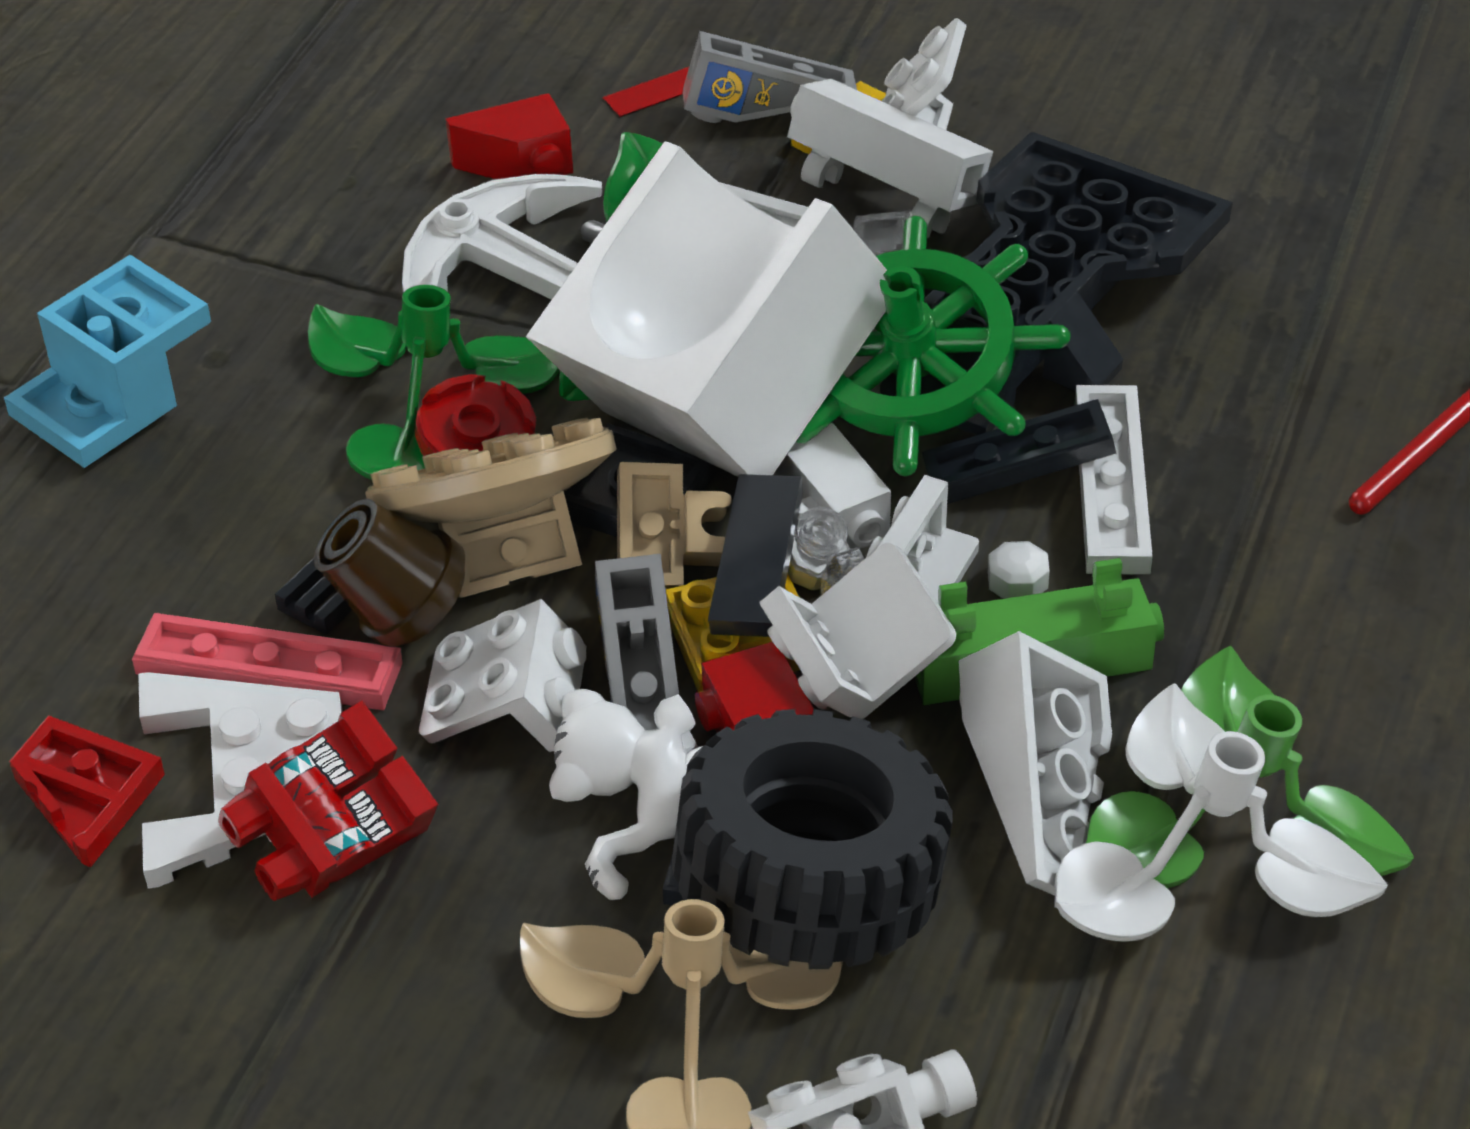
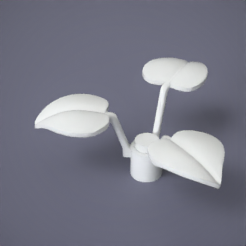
(1175, 746)

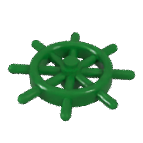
(913, 344)

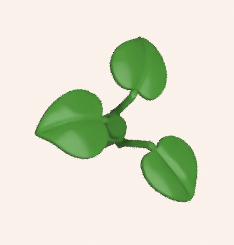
(1243, 704)

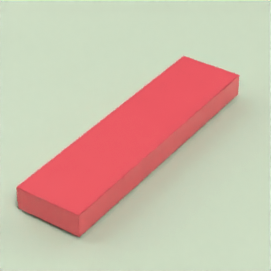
(269, 658)

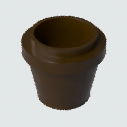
(391, 571)

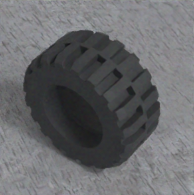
(799, 893)

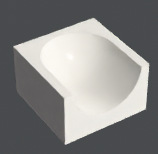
(713, 316)

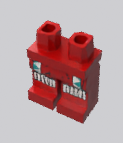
(329, 806)

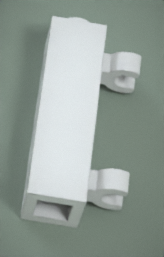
(886, 144)
(840, 480)

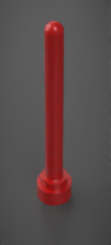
(1411, 456)

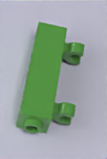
(1098, 625)

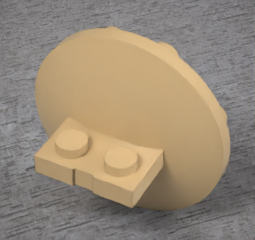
(502, 500)

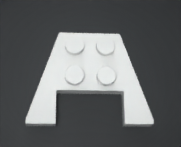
(248, 729)

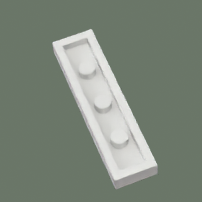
(1116, 486)

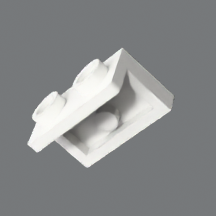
(921, 532)

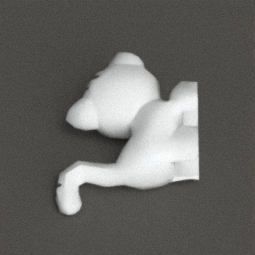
(605, 751)

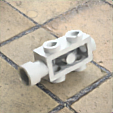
(896, 1098)

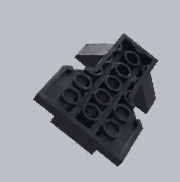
(1083, 233)

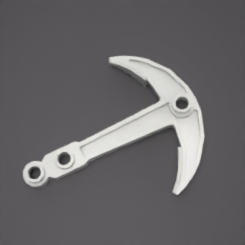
(478, 230)

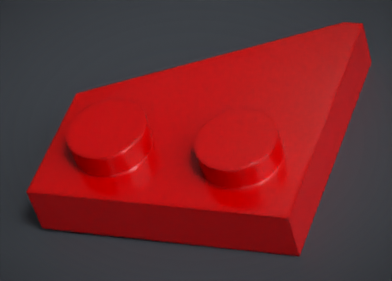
(84, 783)

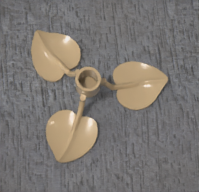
(590, 966)

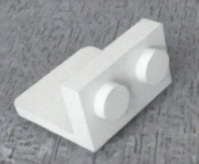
(917, 83)
(861, 634)
(503, 667)

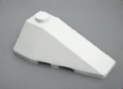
(1038, 739)

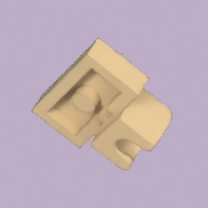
(664, 521)

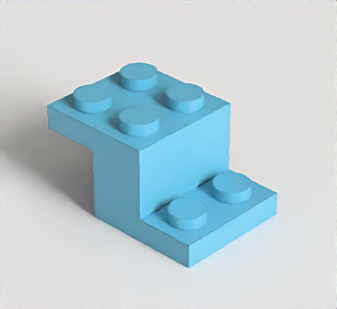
(107, 360)

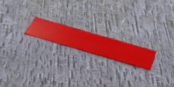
(648, 93)

